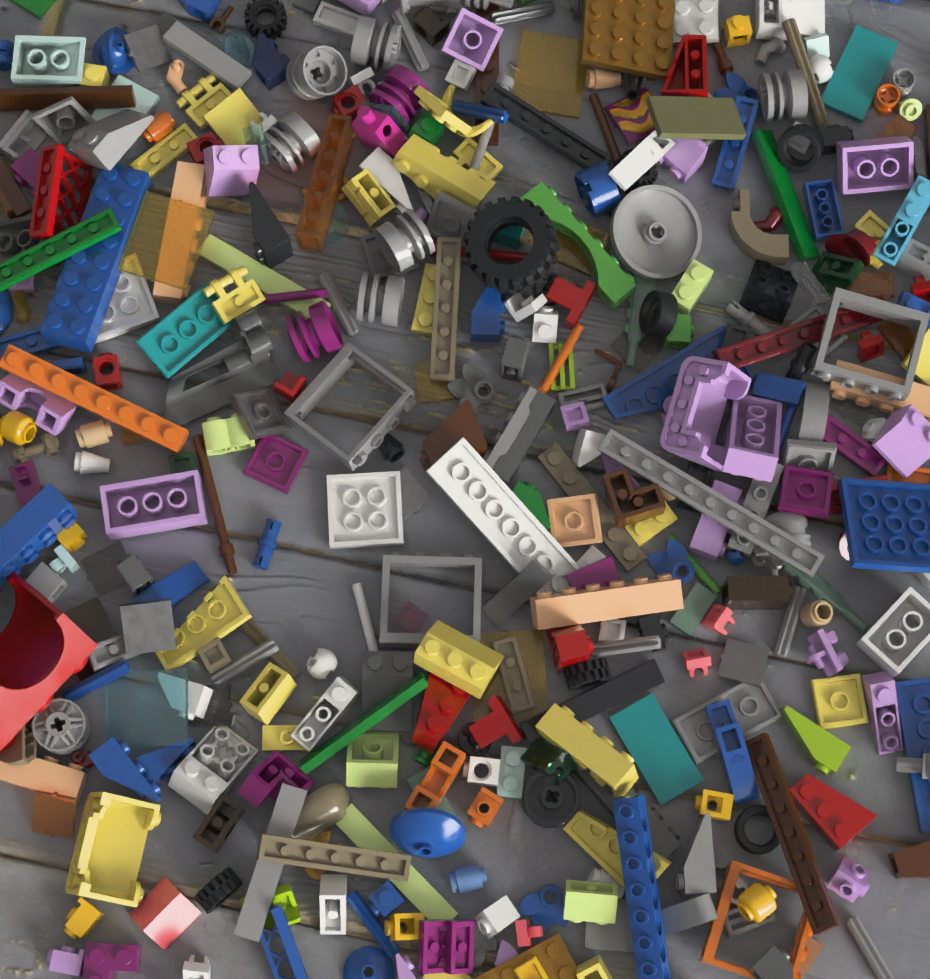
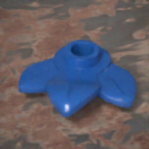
(735, 86)
(671, 560)
(542, 911)

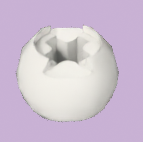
(821, 68)
(321, 663)

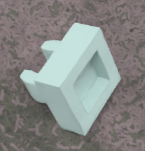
(63, 561)

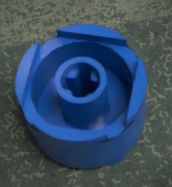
(597, 189)

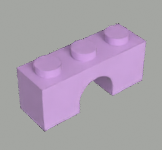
(53, 412)

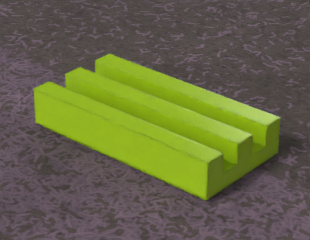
(551, 348)

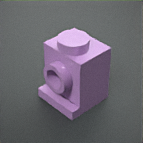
(66, 961)

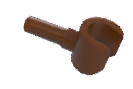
(221, 20)

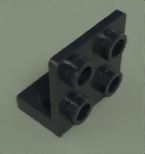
(769, 291)

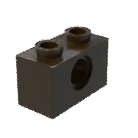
(219, 823)

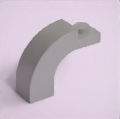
(813, 412)

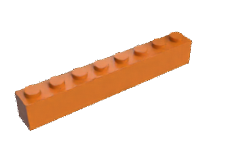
(93, 399)

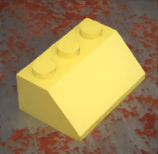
(457, 658)

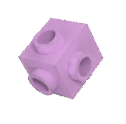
(849, 879)

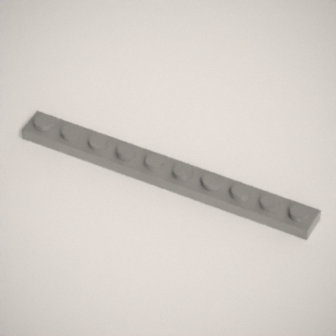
(711, 503)

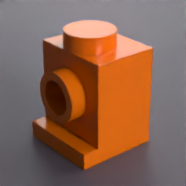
(486, 797)

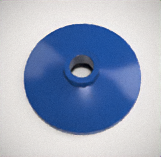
(369, 957)

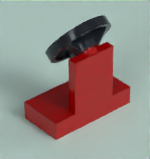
(567, 296)
(490, 728)

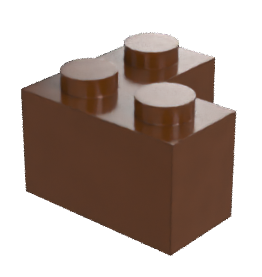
(629, 504)

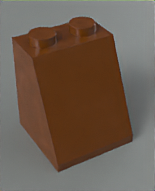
(458, 425)

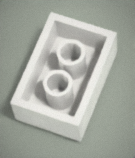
(898, 633)

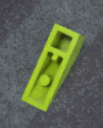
(818, 744)

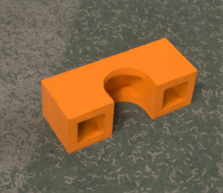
(438, 778)

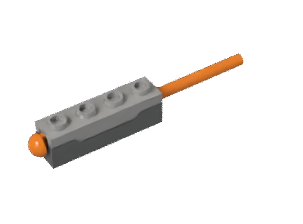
(528, 419)

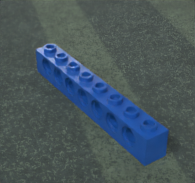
(641, 887)

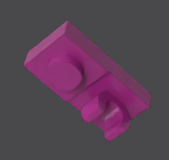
(25, 481)

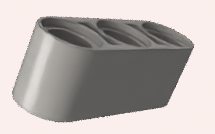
(688, 914)

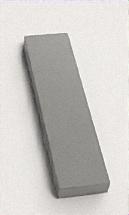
(207, 55)

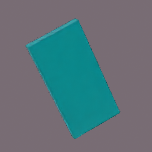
(858, 73)
(182, 333)
(656, 749)

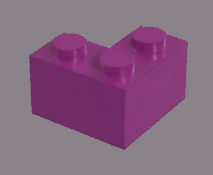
(268, 777)
(105, 958)

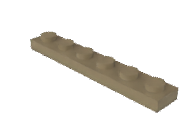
(445, 309)
(573, 484)
(333, 857)

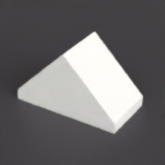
(586, 446)

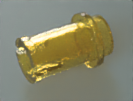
(21, 310)

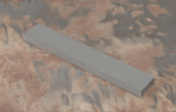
(267, 874)

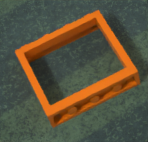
(734, 868)

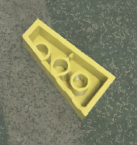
(437, 172)
(588, 749)

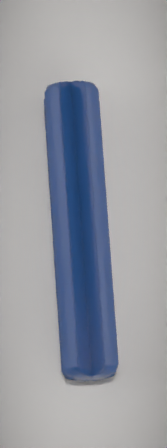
(479, 111)
(96, 680)
(372, 923)

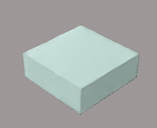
(817, 45)

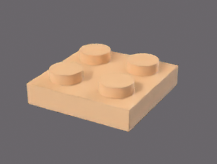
(575, 520)

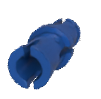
(267, 544)

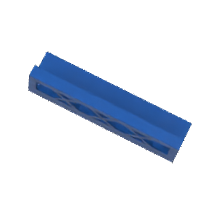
(289, 943)

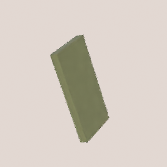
(695, 118)

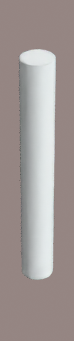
(365, 617)

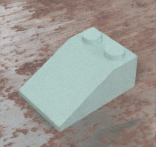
(47, 61)

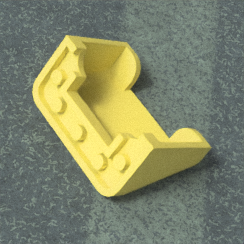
(111, 848)

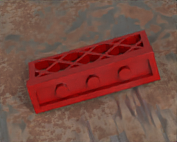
(48, 193)

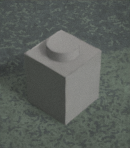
(46, 581)

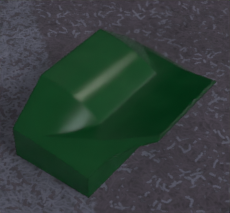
(836, 271)

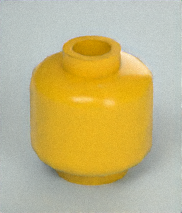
(17, 428)
(757, 902)

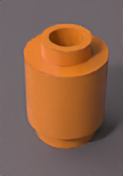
(159, 127)

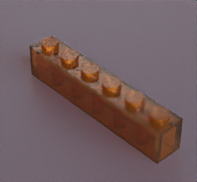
(325, 183)

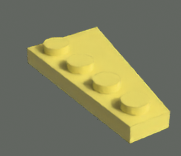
(213, 619)
(602, 844)

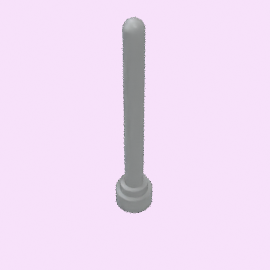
(507, 83)

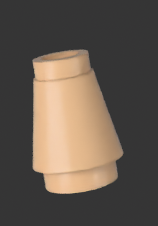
(600, 78)

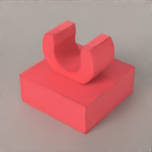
(717, 618)
(696, 659)
(526, 932)

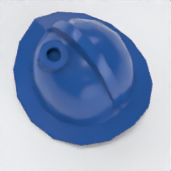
(112, 52)

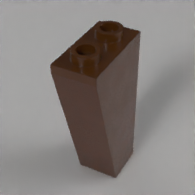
(911, 862)

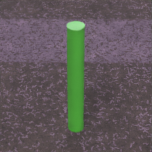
(700, 571)

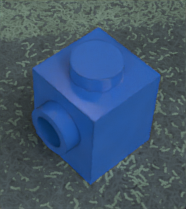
(385, 900)

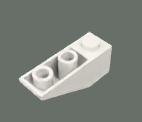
(640, 160)
(388, 177)
(326, 713)

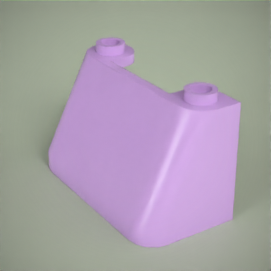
(699, 408)

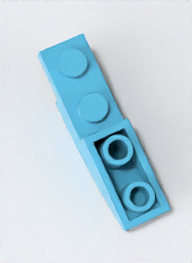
(904, 222)

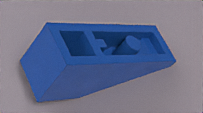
(175, 586)

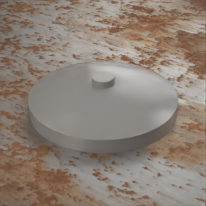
(655, 232)

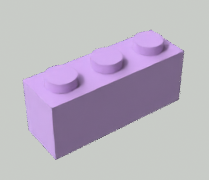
(709, 534)

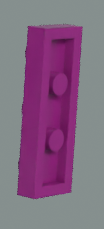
(853, 447)

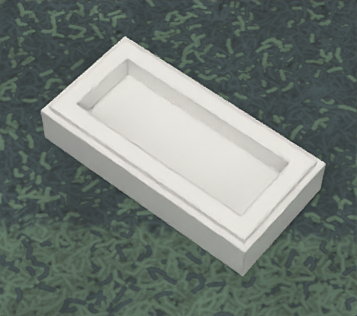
(336, 19)

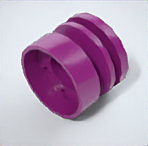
(398, 91)
(314, 331)

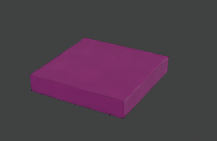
(276, 462)
(805, 491)
(599, 572)

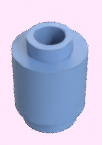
(467, 878)

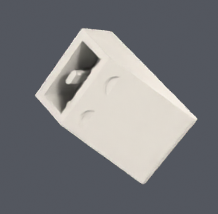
(771, 14)
(212, 767)

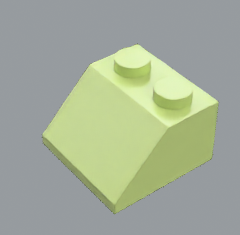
(373, 760)

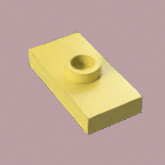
(278, 738)

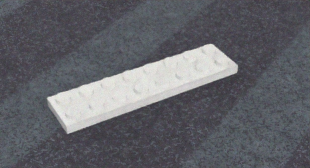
(500, 514)

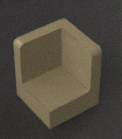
(214, 656)

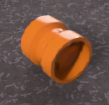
(890, 95)

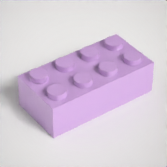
(753, 438)
(153, 505)

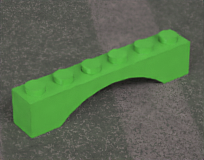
(611, 281)

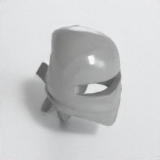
(789, 522)

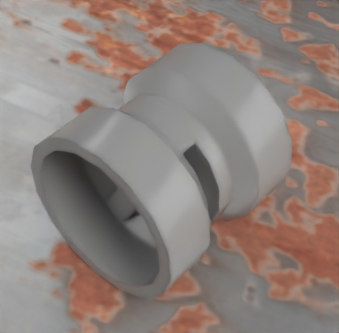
(903, 77)

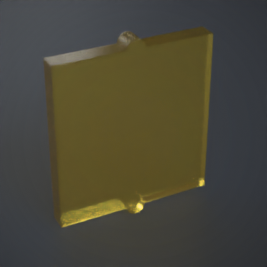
(428, 389)

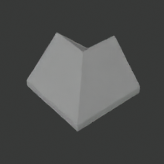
(63, 119)

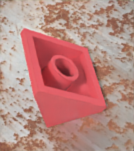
(164, 913)

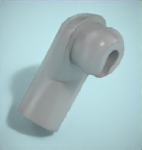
(768, 47)

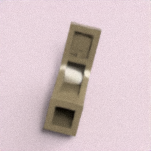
(750, 239)

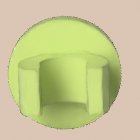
(910, 108)

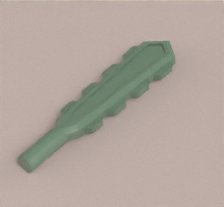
(632, 329)
(822, 590)

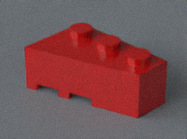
(689, 69)
(569, 646)
(437, 711)
(829, 811)

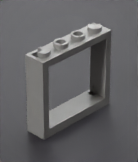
(879, 309)
(323, 384)
(420, 559)

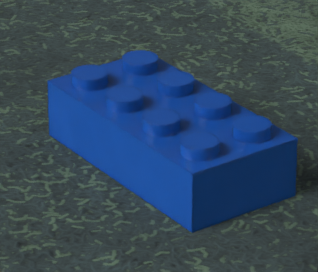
(823, 209)

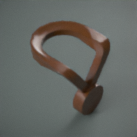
(613, 379)

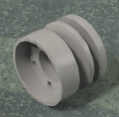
(375, 43)
(316, 73)
(784, 95)
(291, 142)
(407, 238)
(380, 298)
(75, 731)

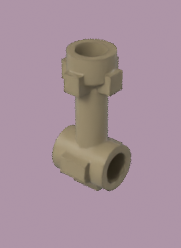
(49, 445)

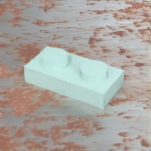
(511, 772)

